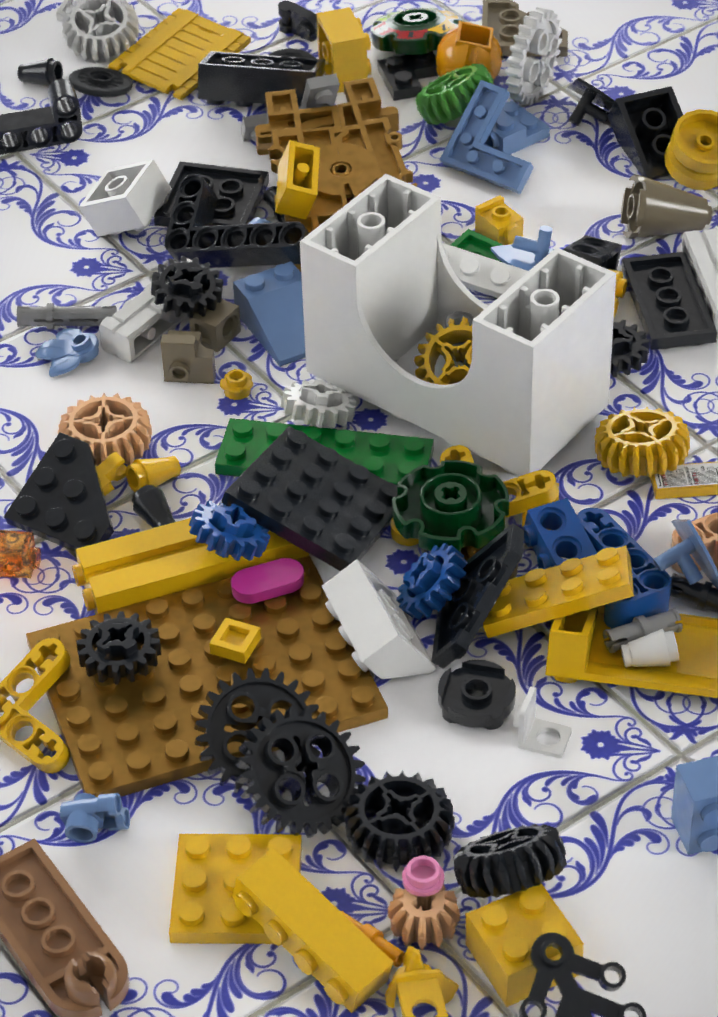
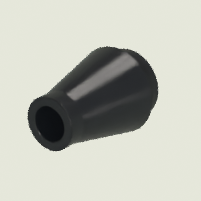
(41, 72)
(152, 506)

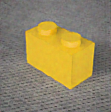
(297, 179)

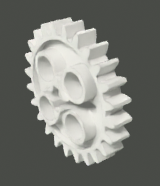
(540, 37)

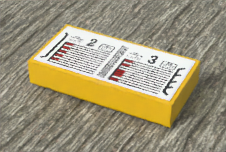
(687, 481)

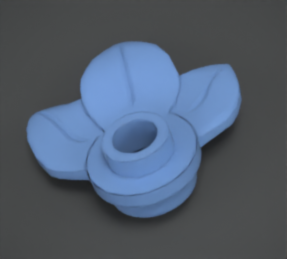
(68, 350)

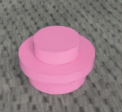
(423, 876)

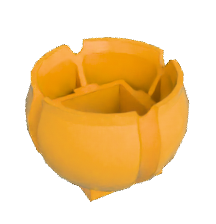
(467, 46)

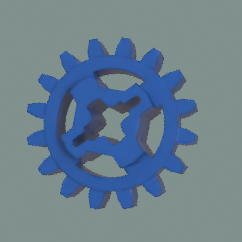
(228, 531)
(431, 581)

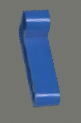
(649, 584)

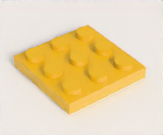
(205, 885)

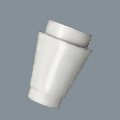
(651, 650)

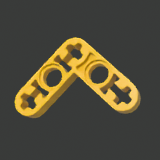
(529, 482)
(17, 714)

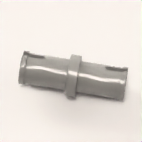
(640, 627)

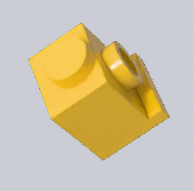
(498, 221)

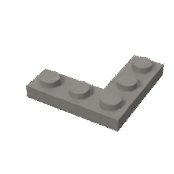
(318, 92)

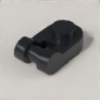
(297, 20)

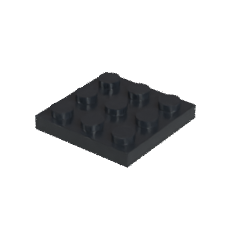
(237, 192)

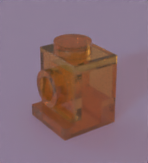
(18, 554)

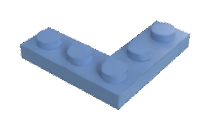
(467, 148)

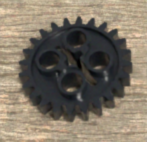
(261, 697)
(266, 773)

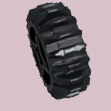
(398, 828)
(509, 861)

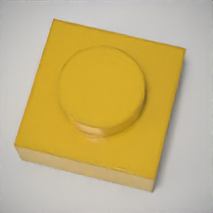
(235, 640)

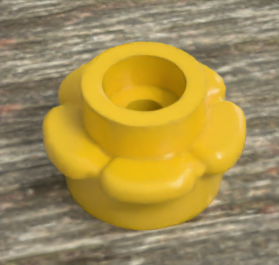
(236, 384)

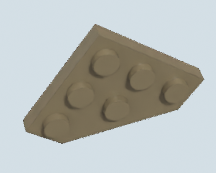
(505, 19)

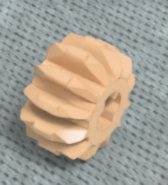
(423, 918)

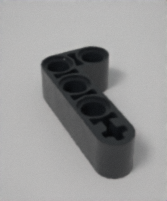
(49, 120)

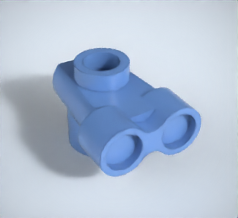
(91, 813)

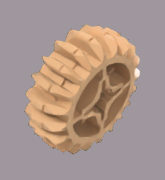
(109, 427)

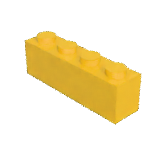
(311, 930)

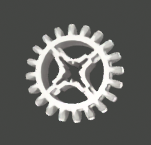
(102, 33)

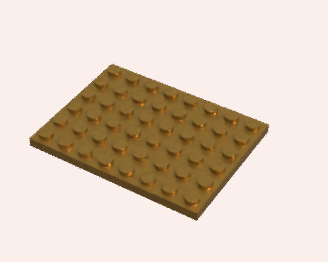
(144, 729)

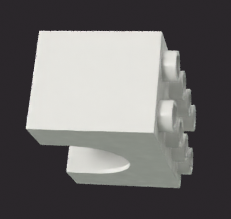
(538, 351)

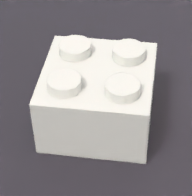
(125, 198)

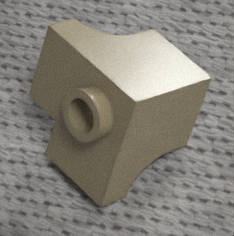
(186, 358)

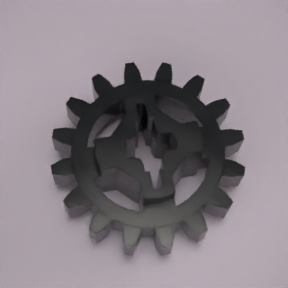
(186, 287)
(628, 348)
(119, 647)

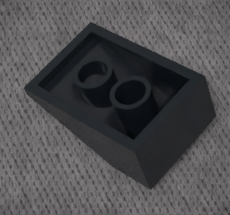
(644, 128)

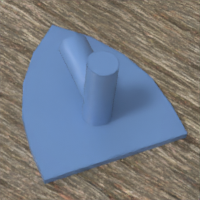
(525, 252)
(681, 552)

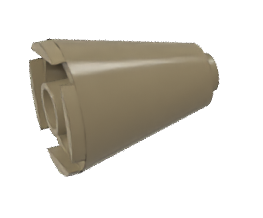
(661, 209)

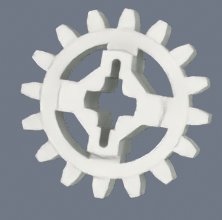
(318, 404)

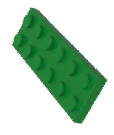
(380, 453)

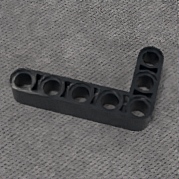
(226, 245)

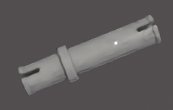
(62, 315)

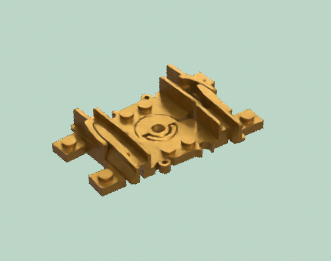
(351, 138)

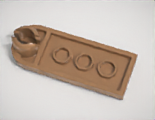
(57, 937)

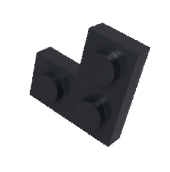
(402, 73)

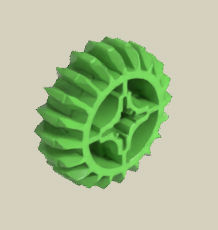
(451, 93)

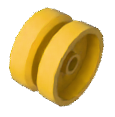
(694, 150)

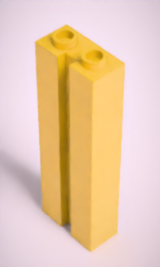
(159, 564)

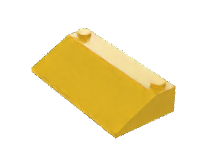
(579, 653)

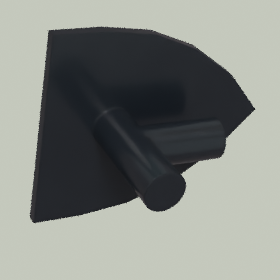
(585, 105)

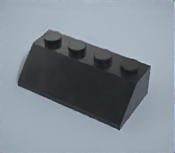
(247, 77)

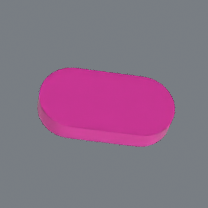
(267, 580)

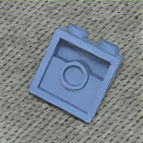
(516, 129)

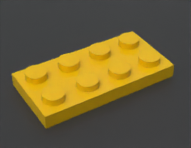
(561, 591)

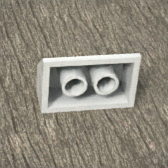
(375, 624)

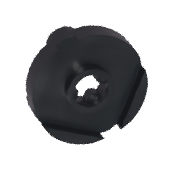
(484, 711)

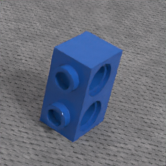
(564, 540)

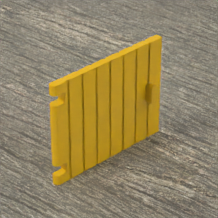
(173, 49)

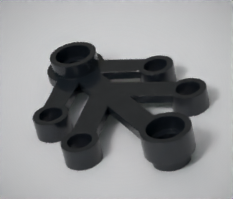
(574, 1000)

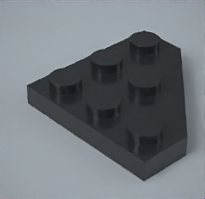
(63, 498)
(479, 589)

